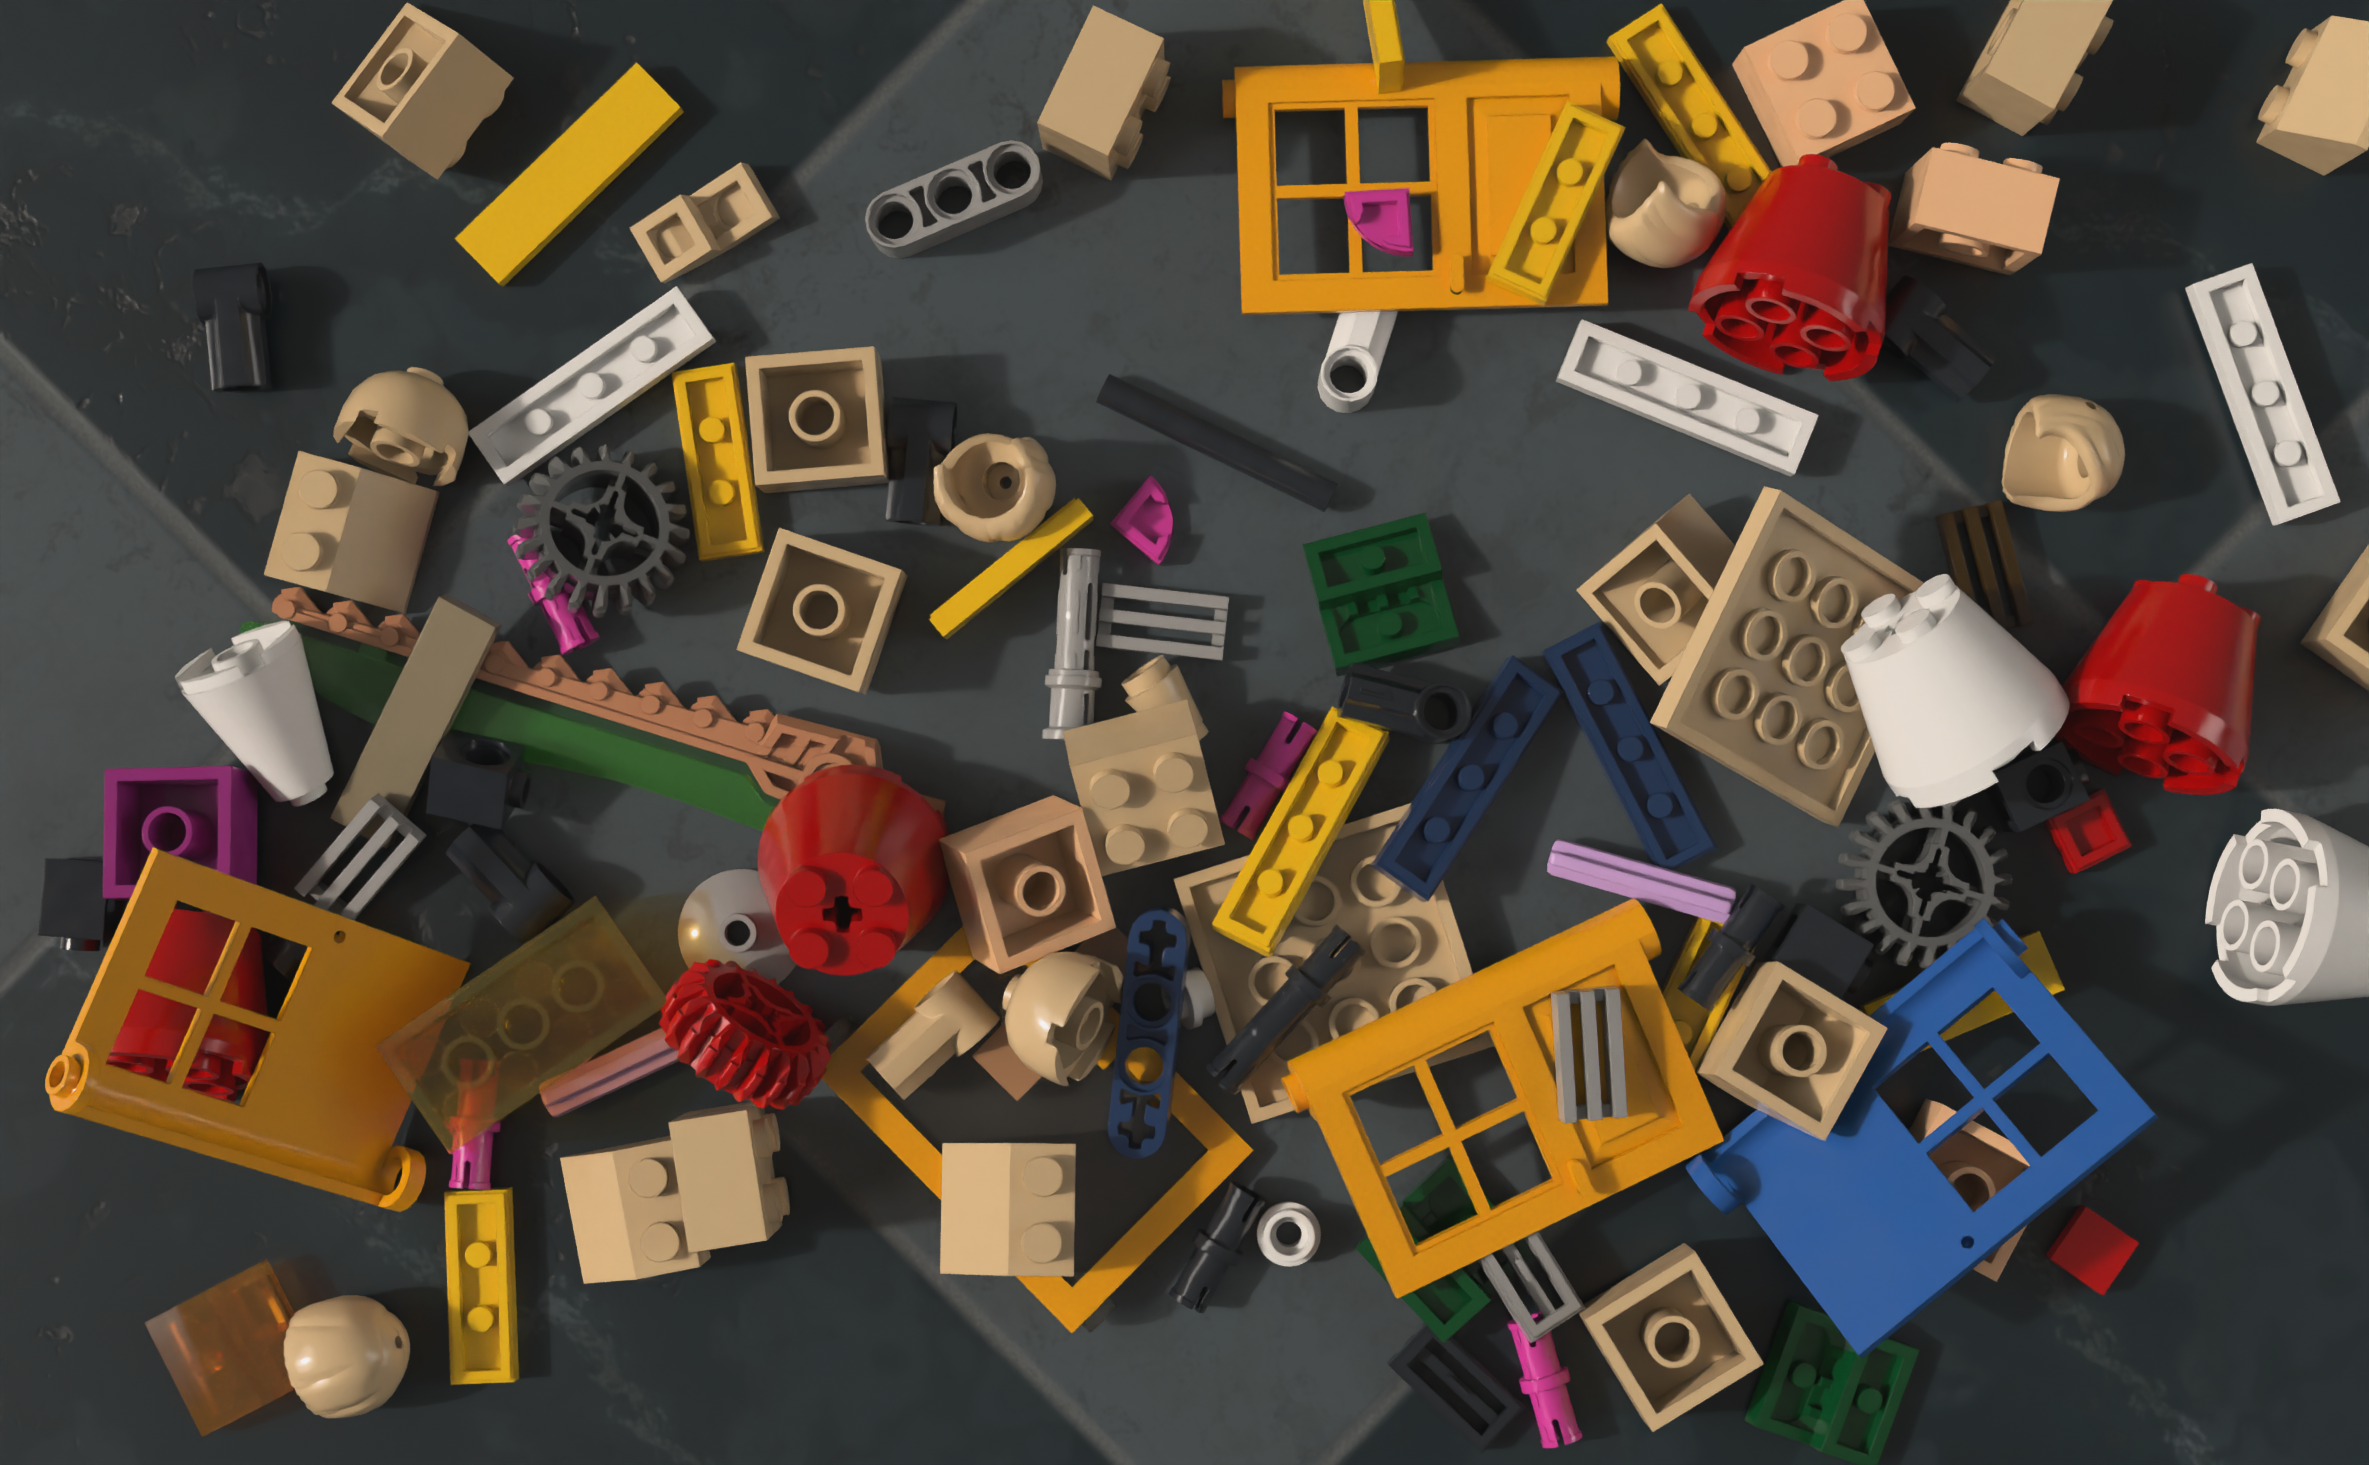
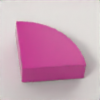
(1382, 219)
(1147, 521)

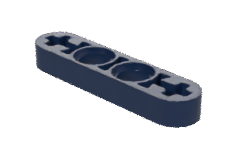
(1142, 1031)

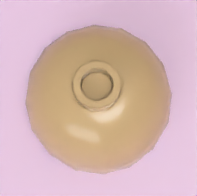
(405, 426)
(1060, 1014)

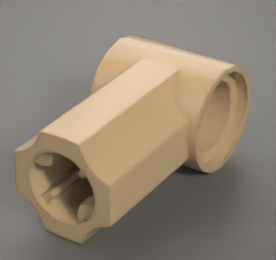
(944, 1024)

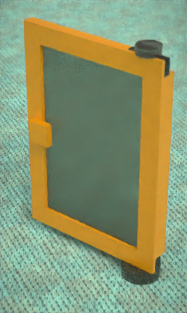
(1120, 1201)

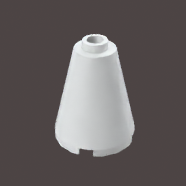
(264, 709)

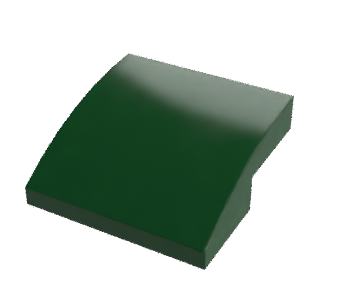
(1381, 594)
(1427, 1210)
(1827, 1393)

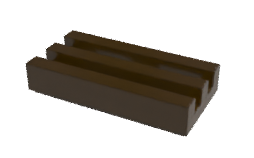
(2005, 554)

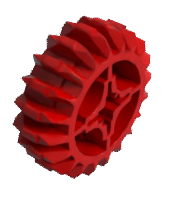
(745, 1034)

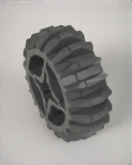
(578, 525)
(1931, 854)

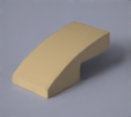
(705, 223)

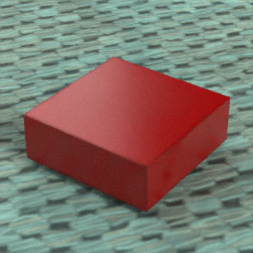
(2088, 832)
(2091, 1249)

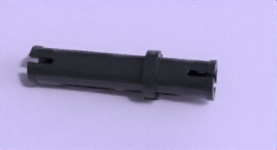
(1286, 1009)

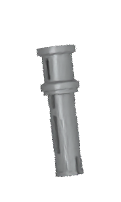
(1073, 676)

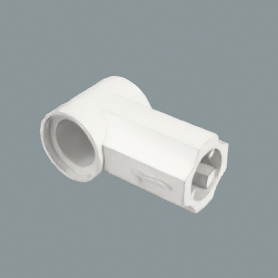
(1357, 342)

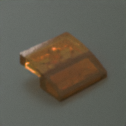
(227, 1347)

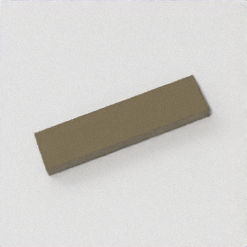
(419, 711)

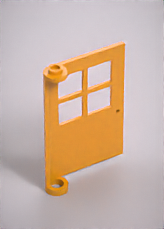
(1483, 148)
(1513, 1002)
(321, 1092)

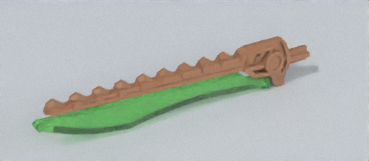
(776, 748)

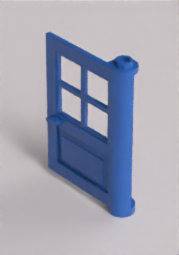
(1868, 1208)

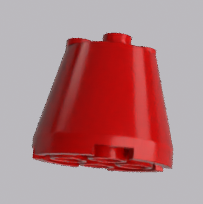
(1802, 274)
(2168, 688)
(852, 868)
(159, 1025)

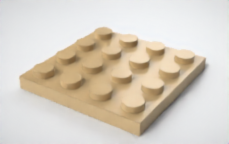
(1766, 661)
(1408, 946)

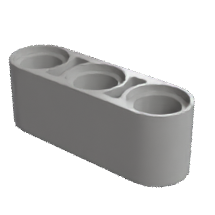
(921, 198)

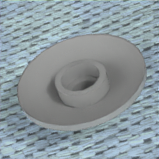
(712, 909)

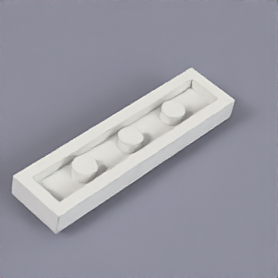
(592, 387)
(2262, 394)
(1687, 398)

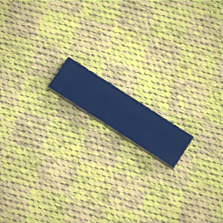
(1628, 748)
(1467, 779)

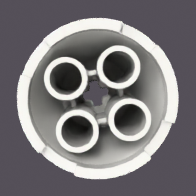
(1947, 693)
(2291, 913)

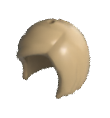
(1663, 208)
(2062, 454)
(973, 493)
(345, 1355)

